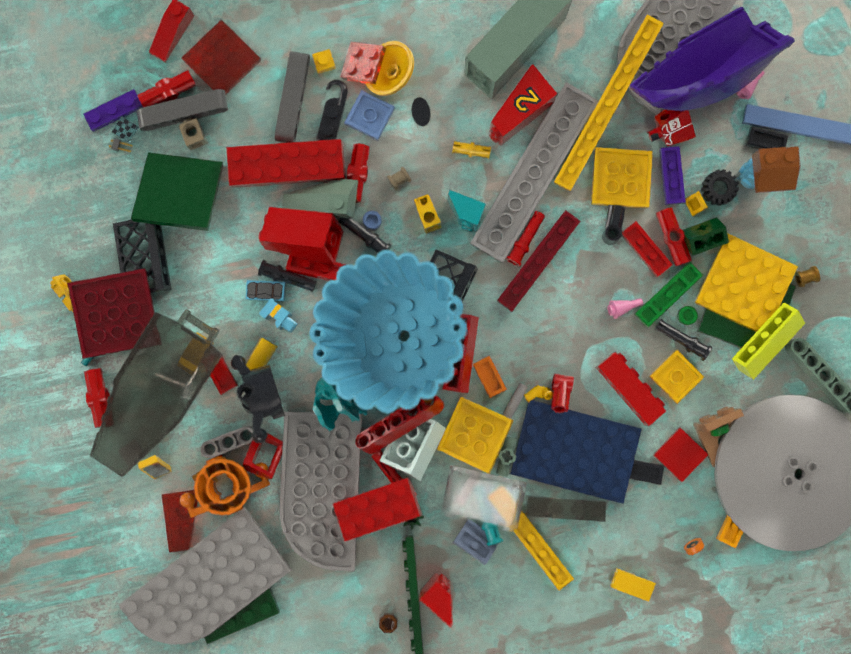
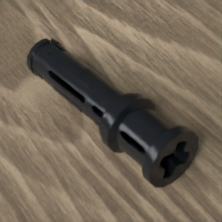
(371, 239)
(277, 273)
(691, 344)

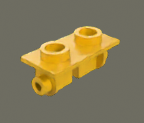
(60, 287)

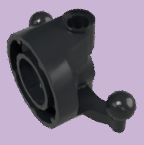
(260, 395)

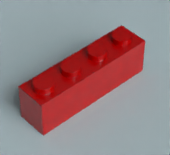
(462, 368)
(631, 389)

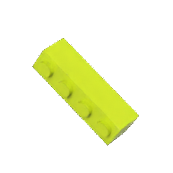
(768, 340)

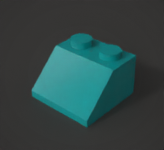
(466, 210)

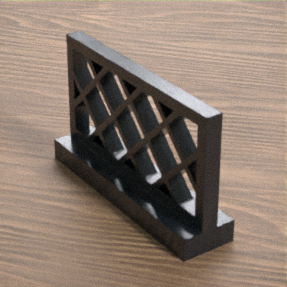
(156, 250)
(465, 278)

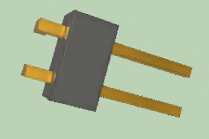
(116, 145)

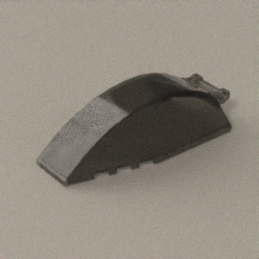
(154, 389)

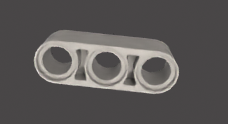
(219, 442)

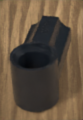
(613, 223)

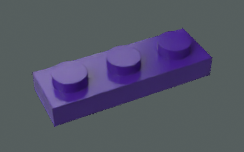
(112, 110)
(672, 175)

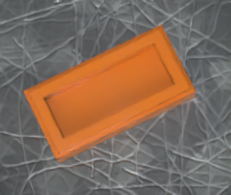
(489, 376)

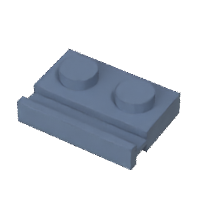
(473, 542)

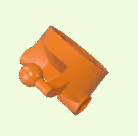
(210, 497)

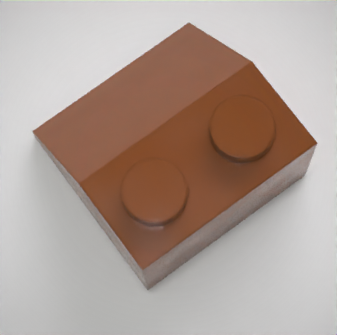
(776, 169)

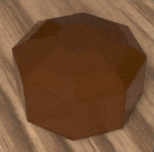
(388, 623)

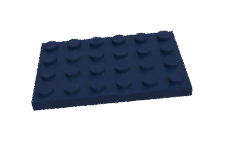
(576, 451)

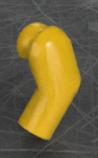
(540, 392)

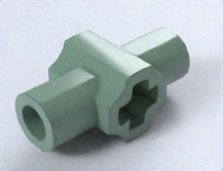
(503, 467)

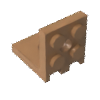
(708, 423)

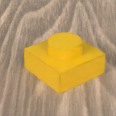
(323, 61)

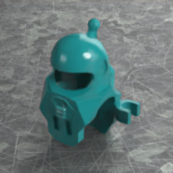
(329, 414)

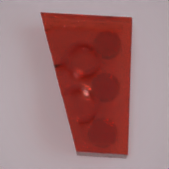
(178, 521)

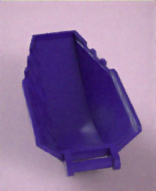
(712, 63)

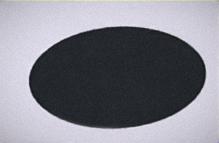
(421, 111)

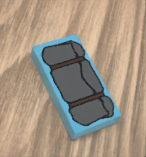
(265, 290)

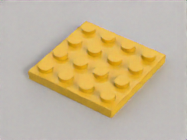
(745, 283)

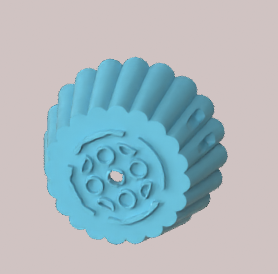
(362, 328)

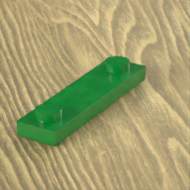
(668, 294)

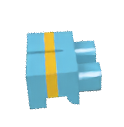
(282, 316)

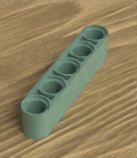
(813, 371)

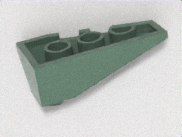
(329, 197)

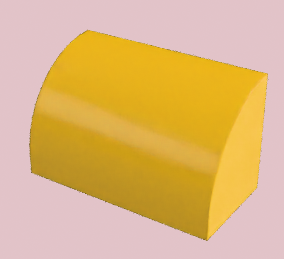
(261, 354)

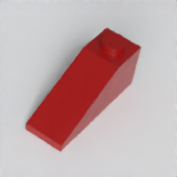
(170, 30)

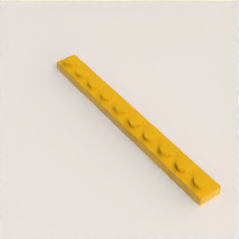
(608, 103)

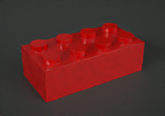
(377, 509)

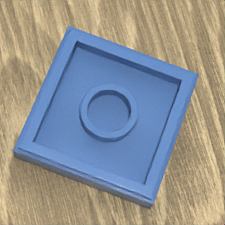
(369, 115)

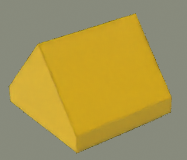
(696, 203)

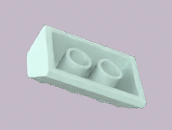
(414, 450)

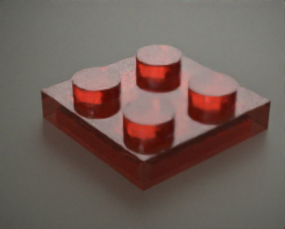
(363, 62)

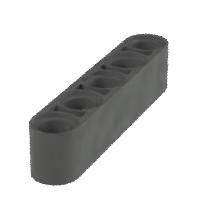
(292, 97)
(178, 110)

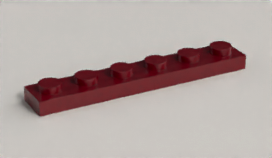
(538, 261)

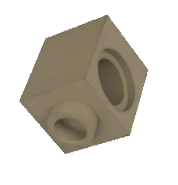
(198, 139)

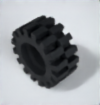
(722, 176)

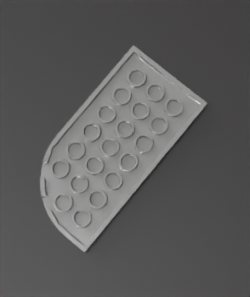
(680, 20)
(316, 472)
(207, 583)

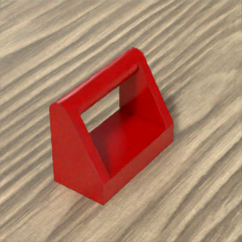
(252, 454)

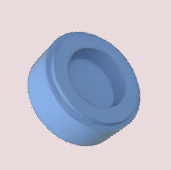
(372, 220)

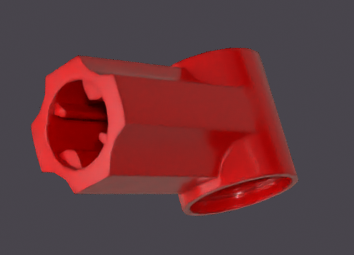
(562, 388)

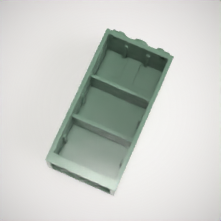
(513, 42)

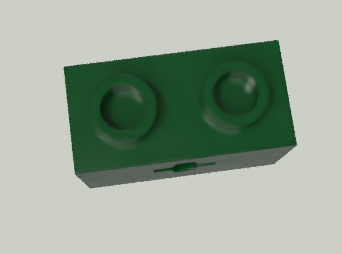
(705, 236)

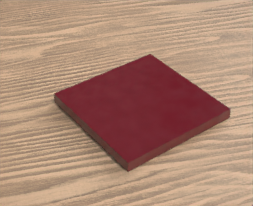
(111, 311)

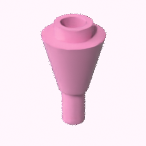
(748, 90)
(619, 307)

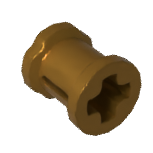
(807, 276)

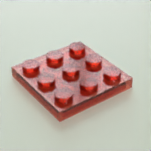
(221, 58)

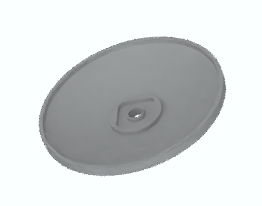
(758, 469)

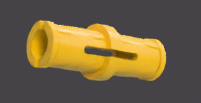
(471, 149)

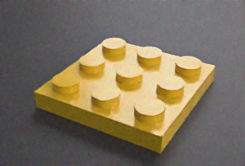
(621, 177)
(475, 435)

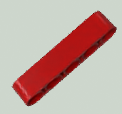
(393, 430)

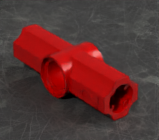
(167, 89)
(358, 167)
(669, 224)
(96, 395)

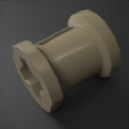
(399, 178)

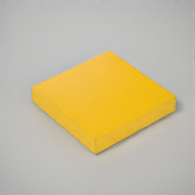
(676, 376)

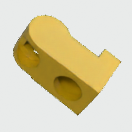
(427, 214)

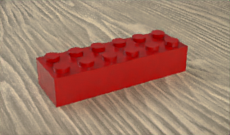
(286, 163)

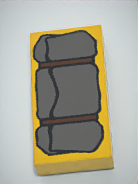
(154, 467)

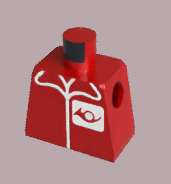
(672, 127)

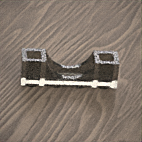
(565, 508)

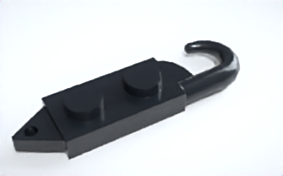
(333, 113)

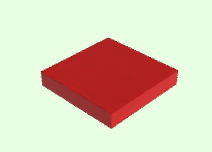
(680, 454)

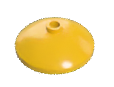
(394, 70)

